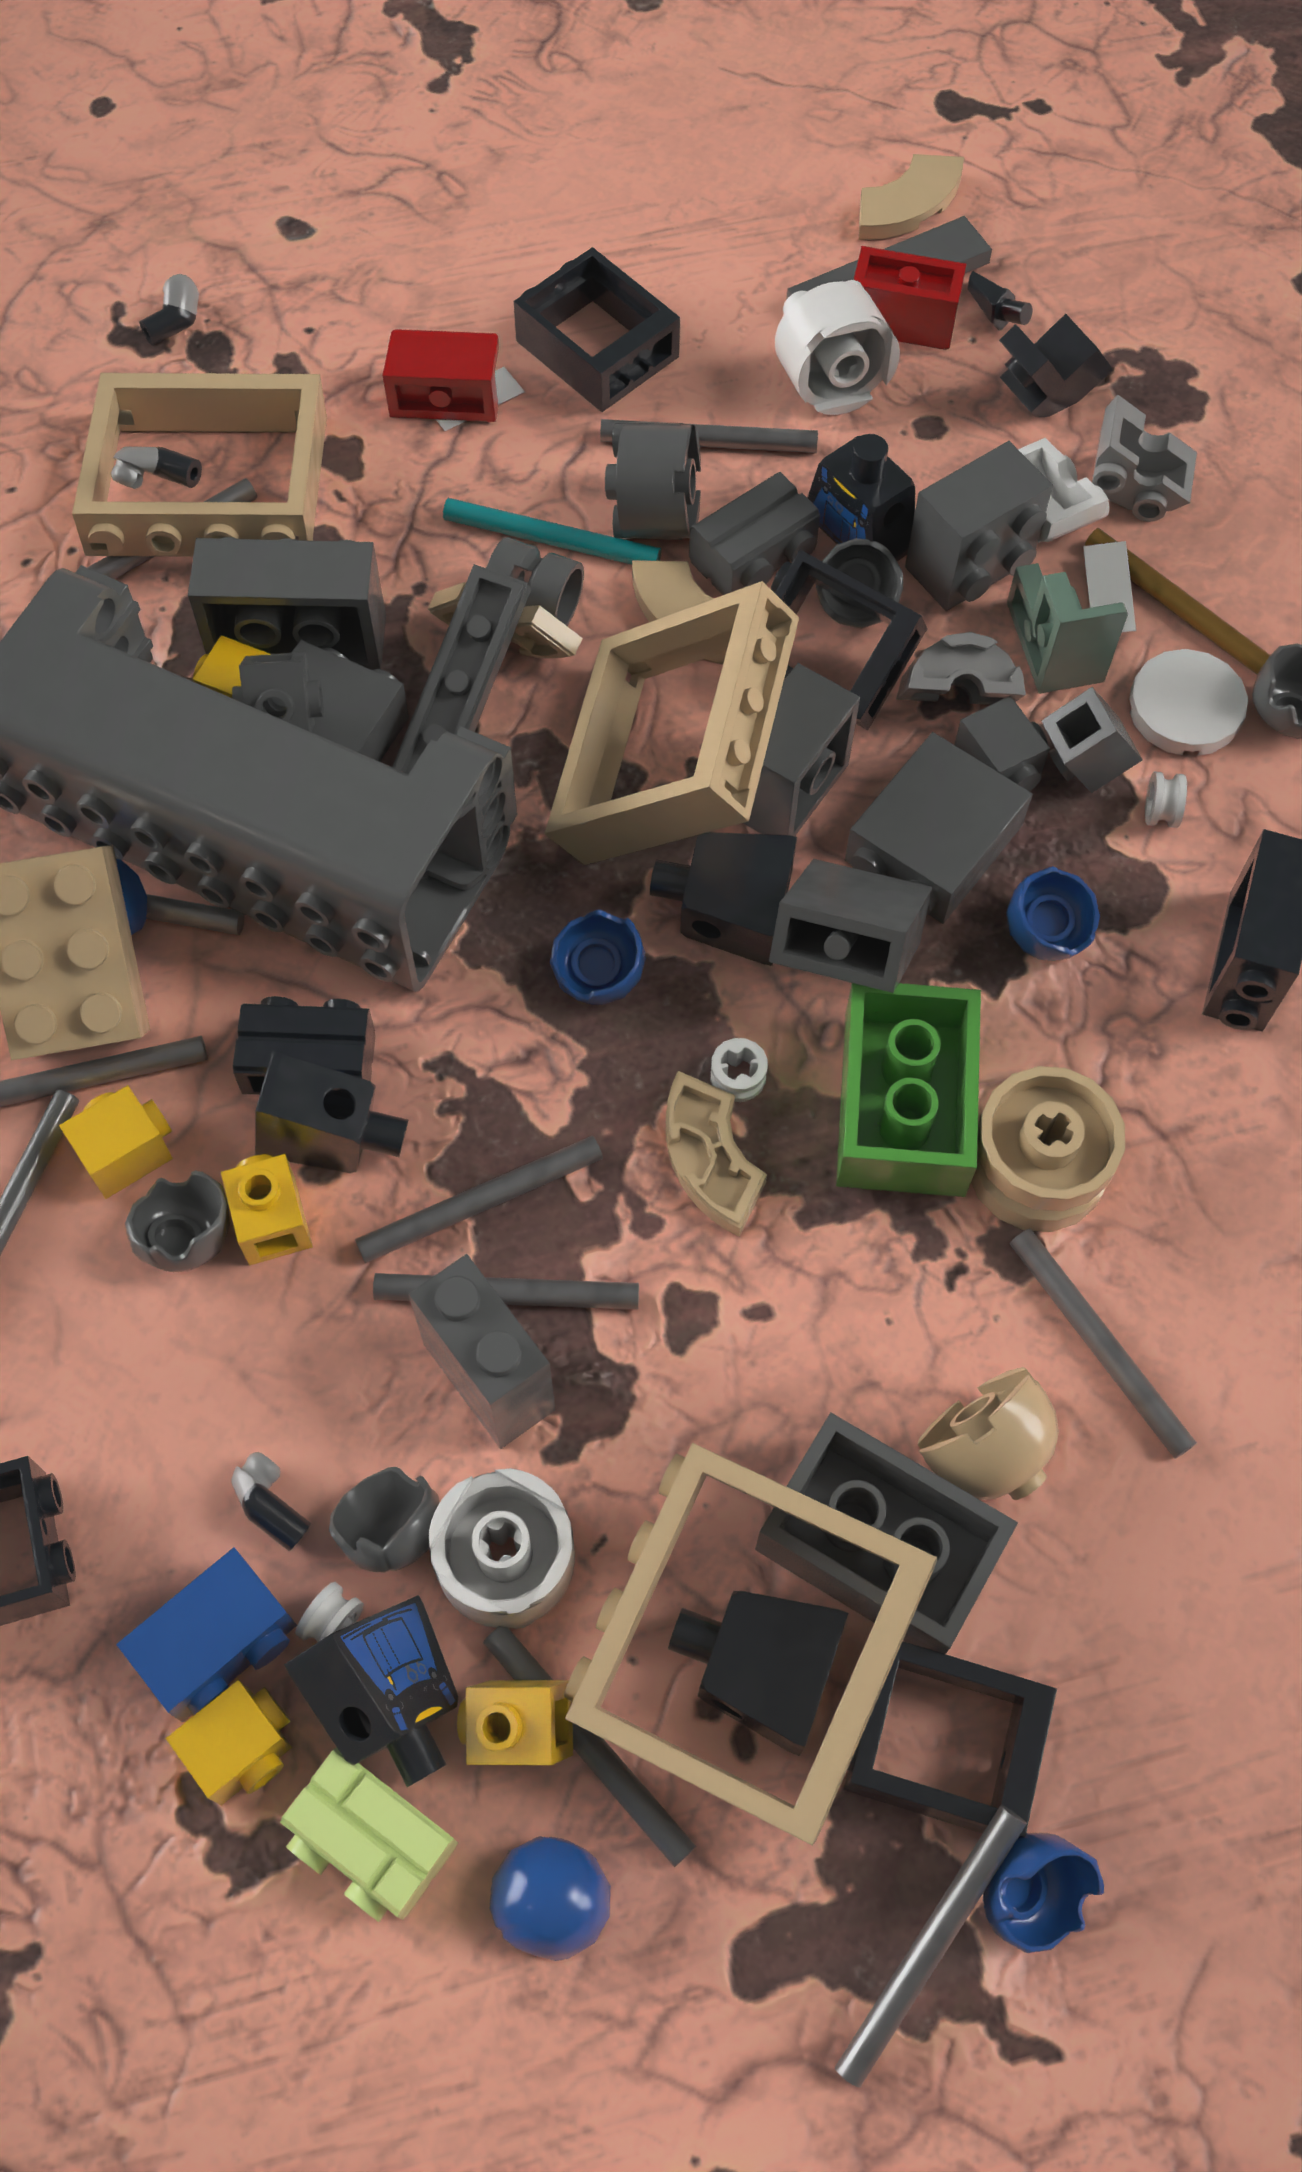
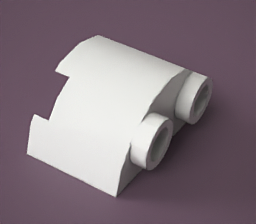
(1071, 501)

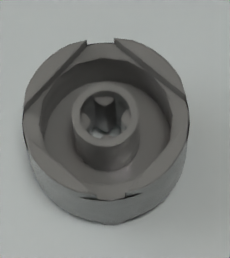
(654, 480)

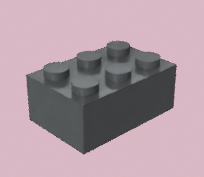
(288, 593)
(901, 1499)

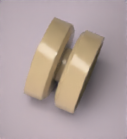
(1047, 1148)

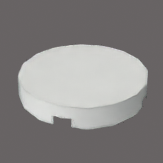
(1188, 702)

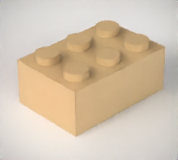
(67, 955)

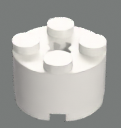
(836, 346)
(492, 1510)

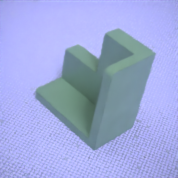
(1059, 638)

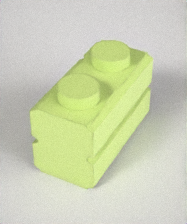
(368, 1836)

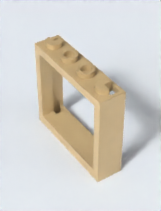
(198, 405)
(758, 640)
(625, 1609)

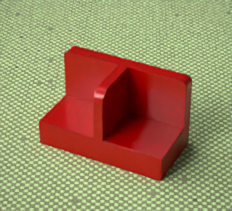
(913, 294)
(441, 375)

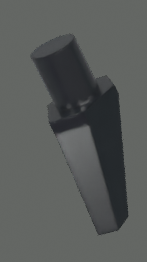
(998, 302)

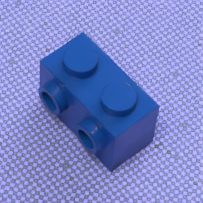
(208, 1636)

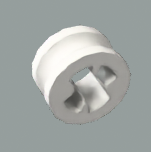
(1165, 799)
(733, 1053)
(328, 1614)

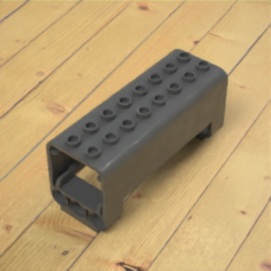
(239, 799)

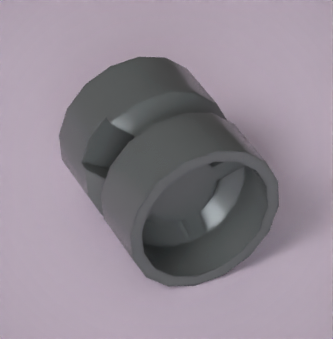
(553, 580)

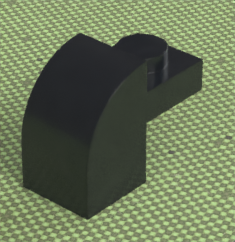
(1054, 369)

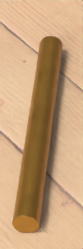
(1189, 608)

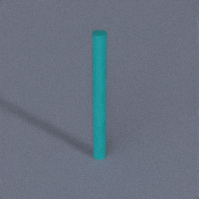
(548, 532)

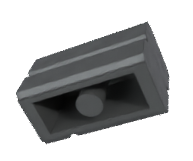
(754, 535)

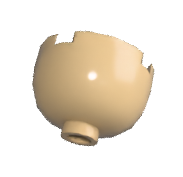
(995, 1440)

